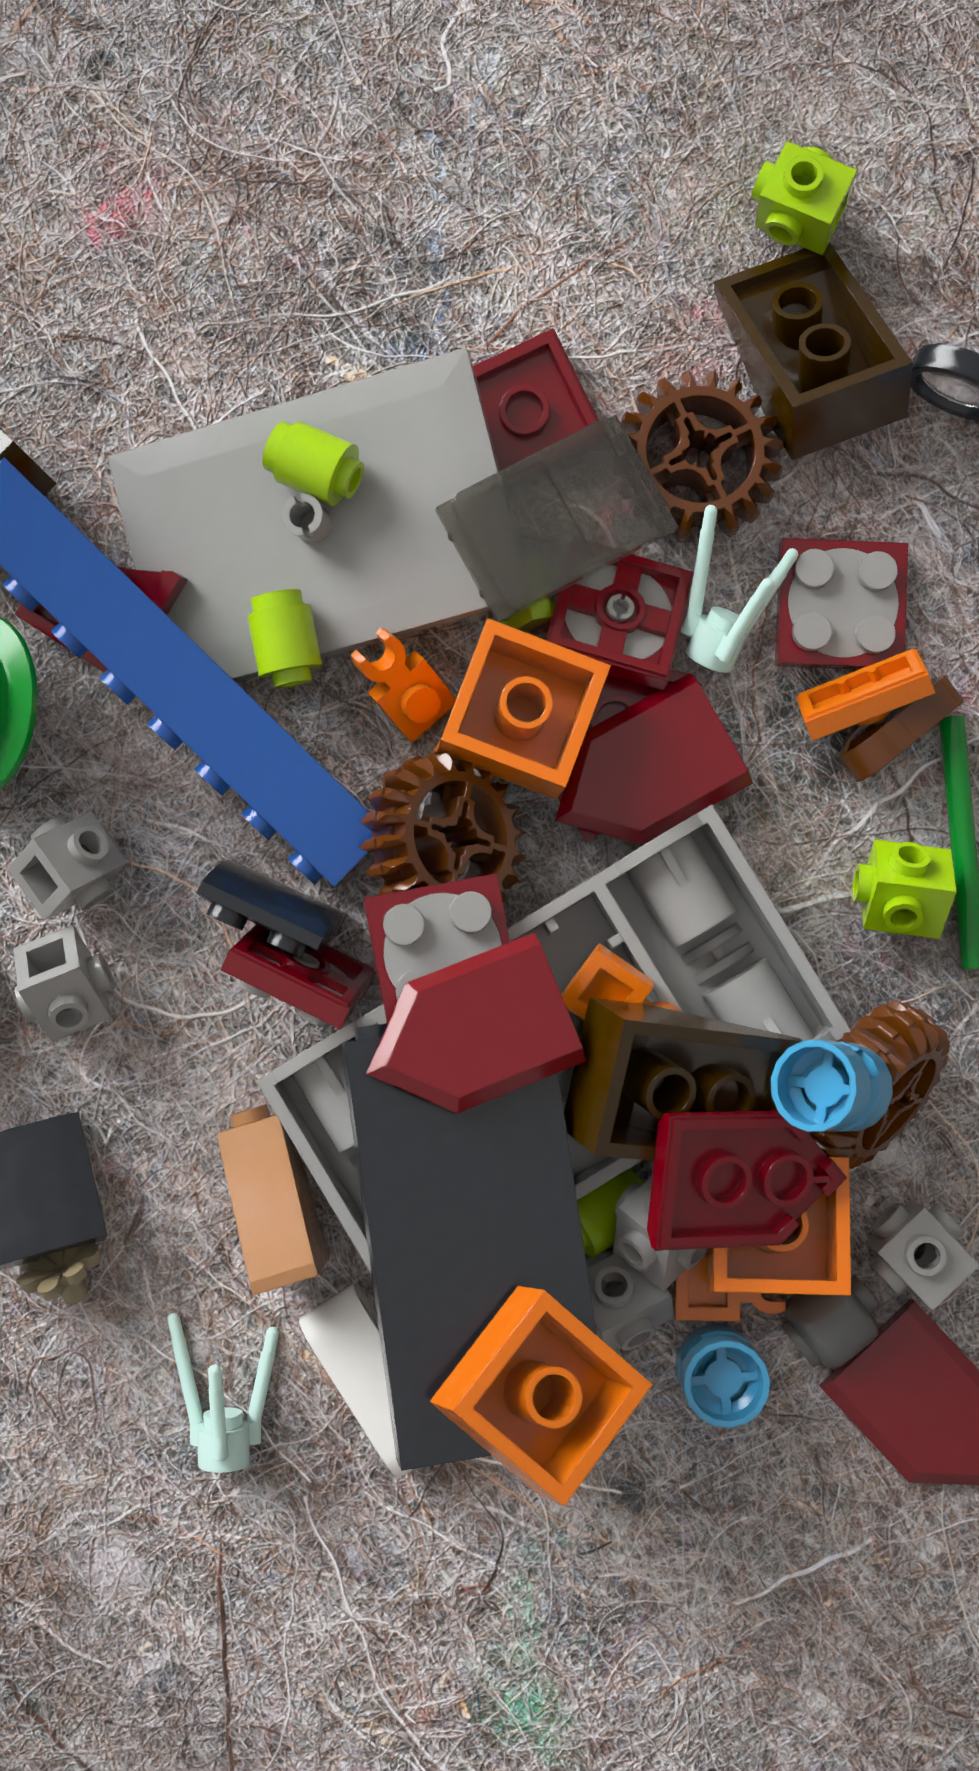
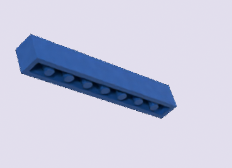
(178, 682)

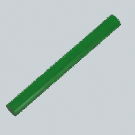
(961, 836)

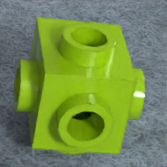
(802, 196)
(905, 888)

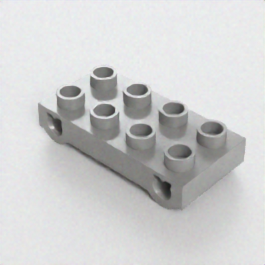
(671, 909)

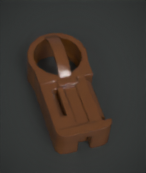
(897, 731)

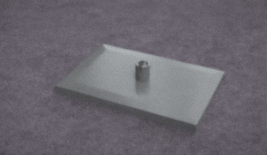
(362, 565)

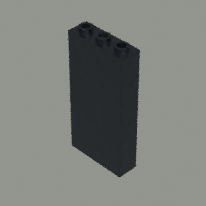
(452, 1228)

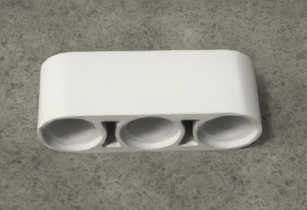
(349, 1348)

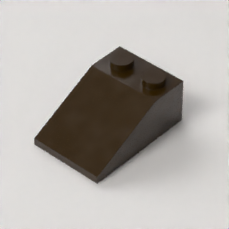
(815, 350)
(659, 1063)

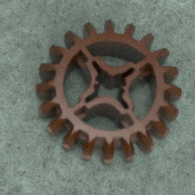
(741, 431)
(463, 811)
(914, 1055)

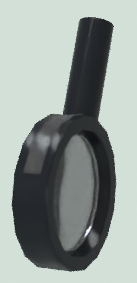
(948, 378)

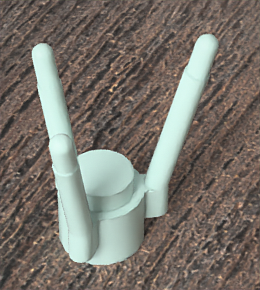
(722, 633)
(221, 1431)

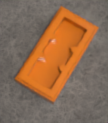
(865, 694)

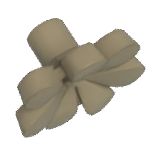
(60, 1273)

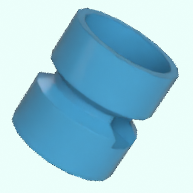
(831, 1086)
(722, 1376)

